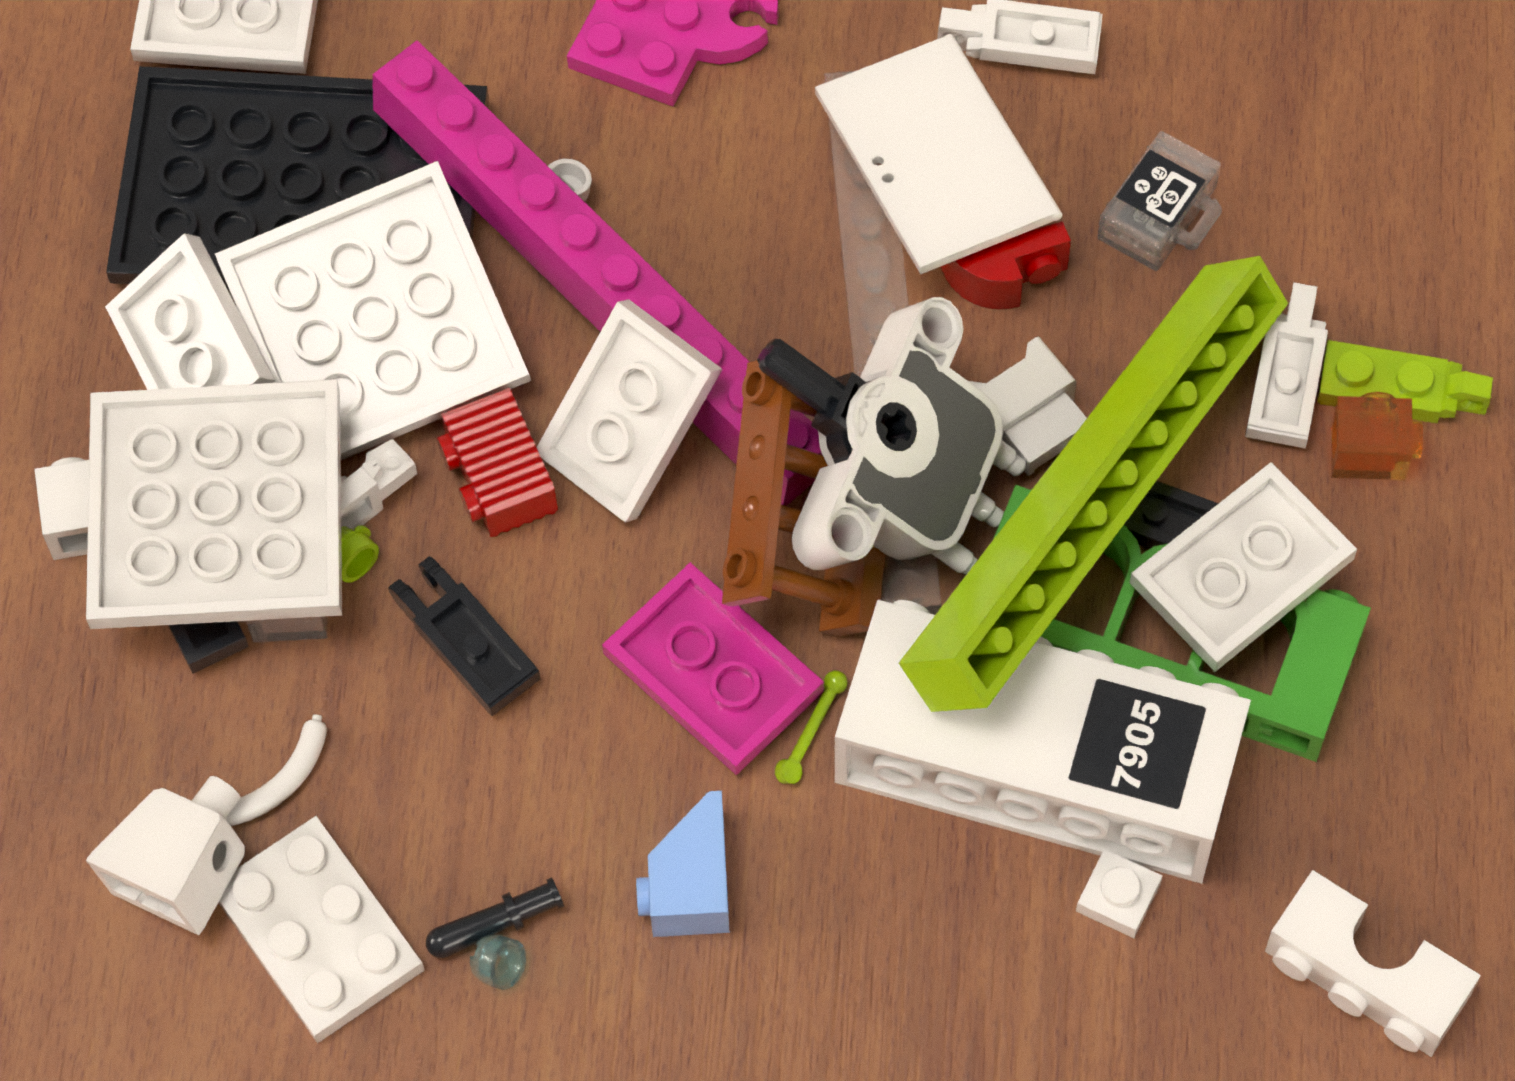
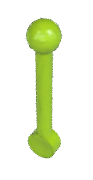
(790, 770)

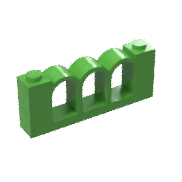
(1311, 679)

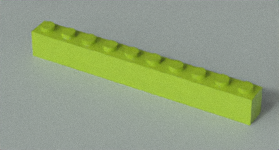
(1092, 487)

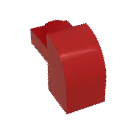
(996, 274)

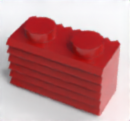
(498, 463)

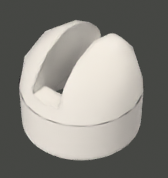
(574, 175)

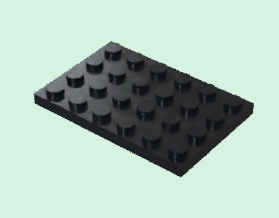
(246, 156)

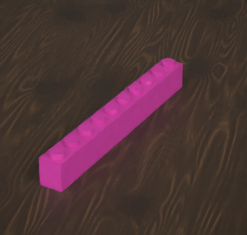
(559, 230)

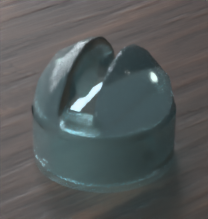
(510, 966)

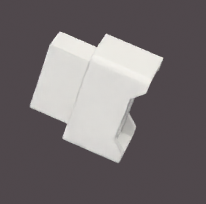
(1035, 405)

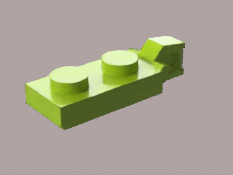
(1431, 382)

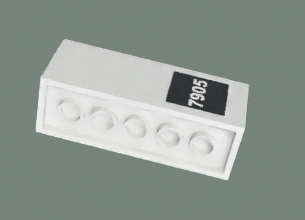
(1060, 753)

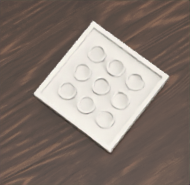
(382, 302)
(214, 504)

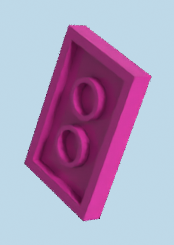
(713, 668)

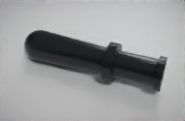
(468, 930)

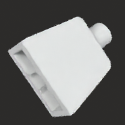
(173, 854)

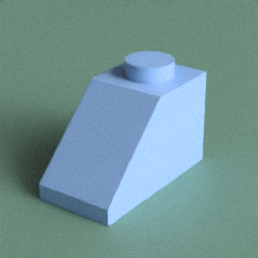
(688, 875)

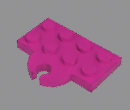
(658, 42)

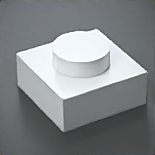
(1119, 893)

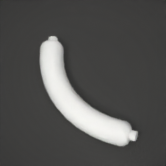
(287, 779)

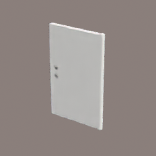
(947, 156)

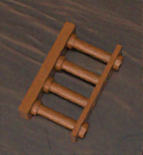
(749, 571)

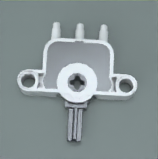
(899, 445)

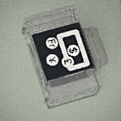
(1161, 202)

